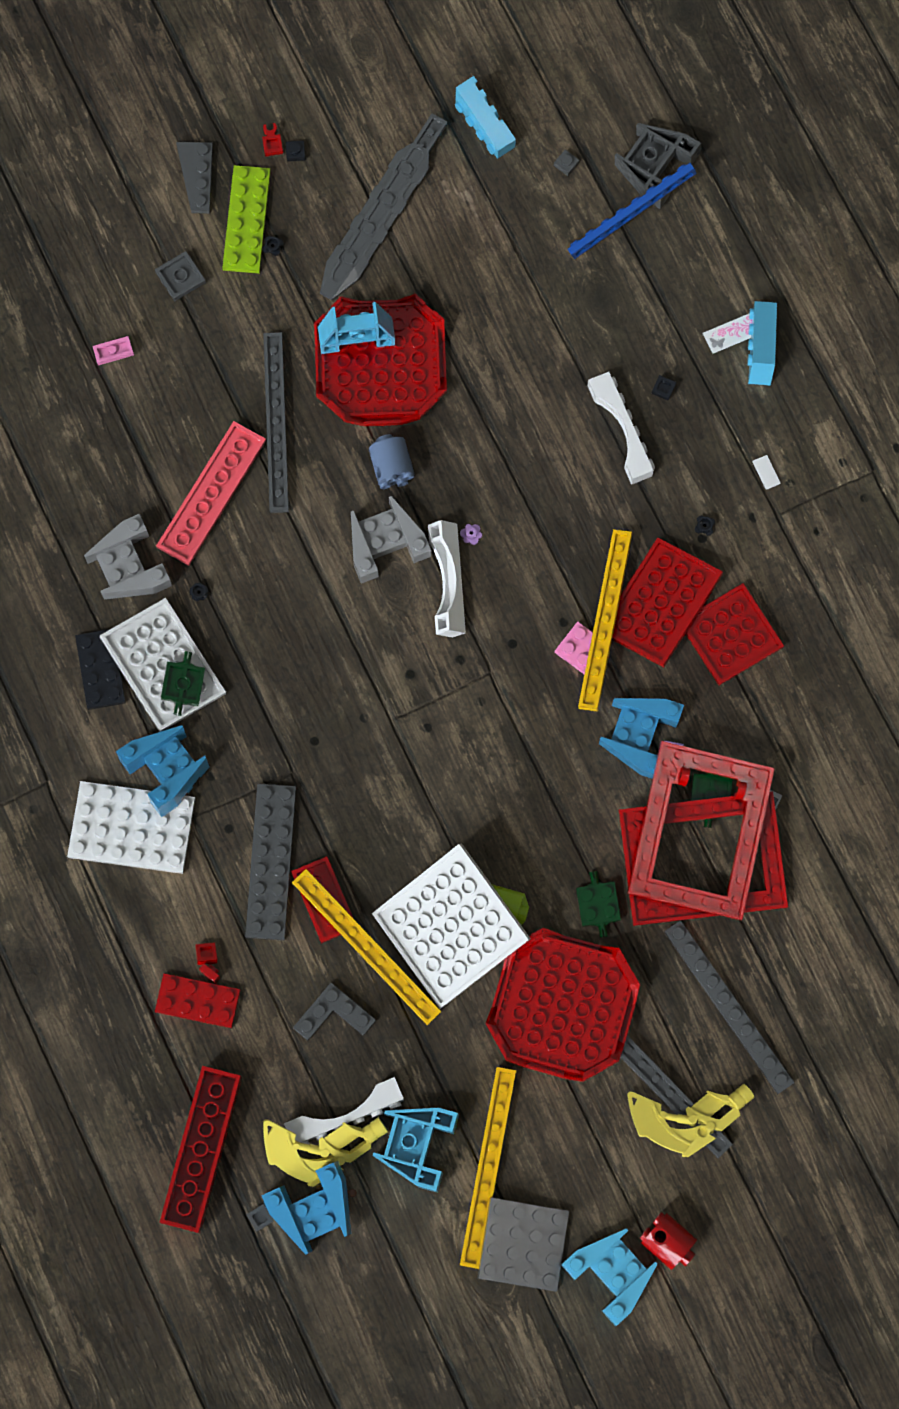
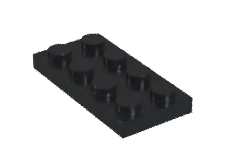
(99, 672)

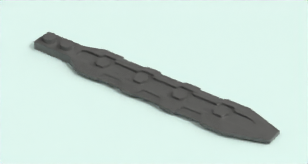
(380, 210)

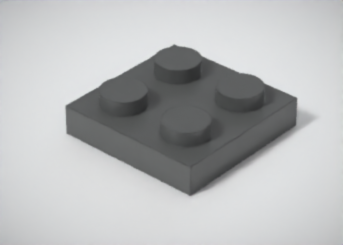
(180, 276)

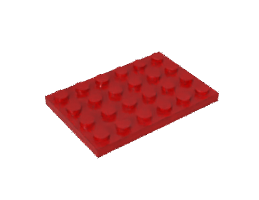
(663, 601)

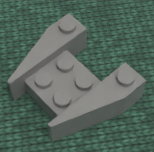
(384, 535)
(122, 563)

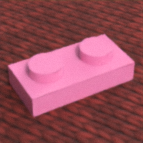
(113, 350)

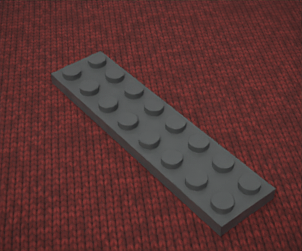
(270, 862)

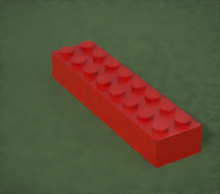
(201, 1149)

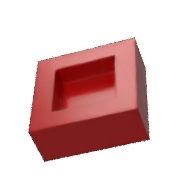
(206, 953)
(210, 972)

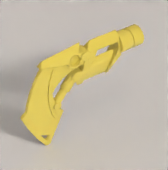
(652, 1122)
(282, 1148)

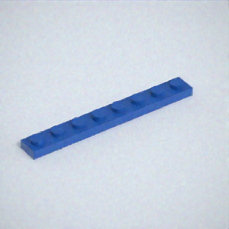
(637, 206)

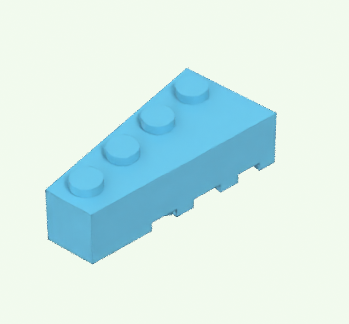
(483, 118)
(762, 342)

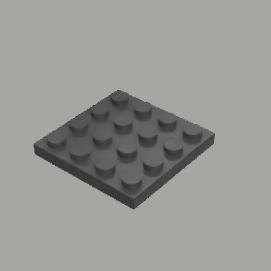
(523, 1244)

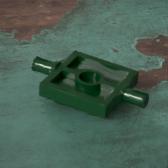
(182, 683)
(708, 787)
(598, 904)

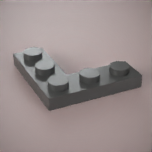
(333, 1000)

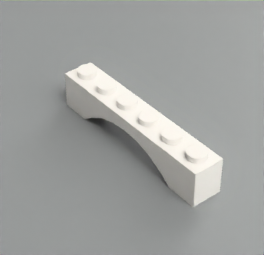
(606, 394)
(445, 543)
(383, 1096)

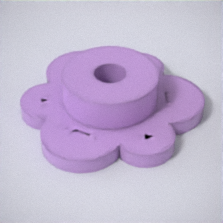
(473, 539)

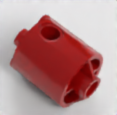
(674, 1247)

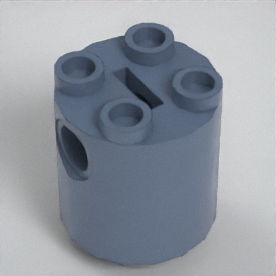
(391, 461)

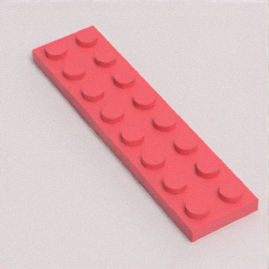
(211, 493)

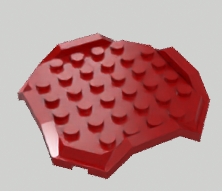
(388, 382)
(563, 1006)

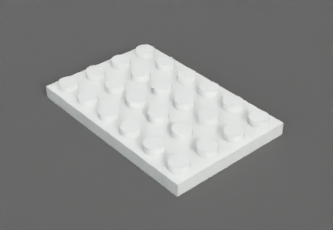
(142, 651)
(126, 830)

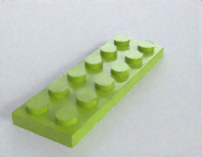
(246, 219)

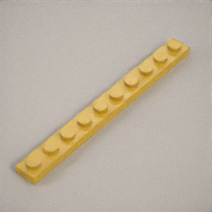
(605, 620)
(366, 947)
(487, 1166)

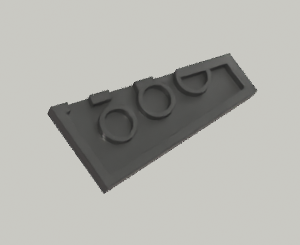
(197, 173)

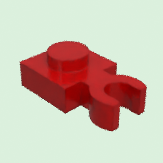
(272, 142)

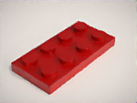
(324, 874)
(197, 1000)

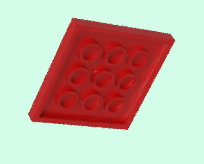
(732, 635)

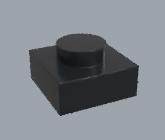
(295, 151)
(663, 387)

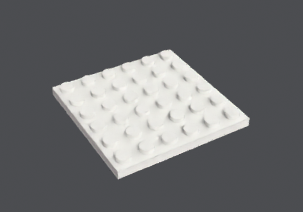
(451, 926)

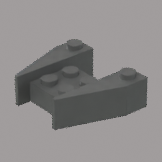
(653, 154)

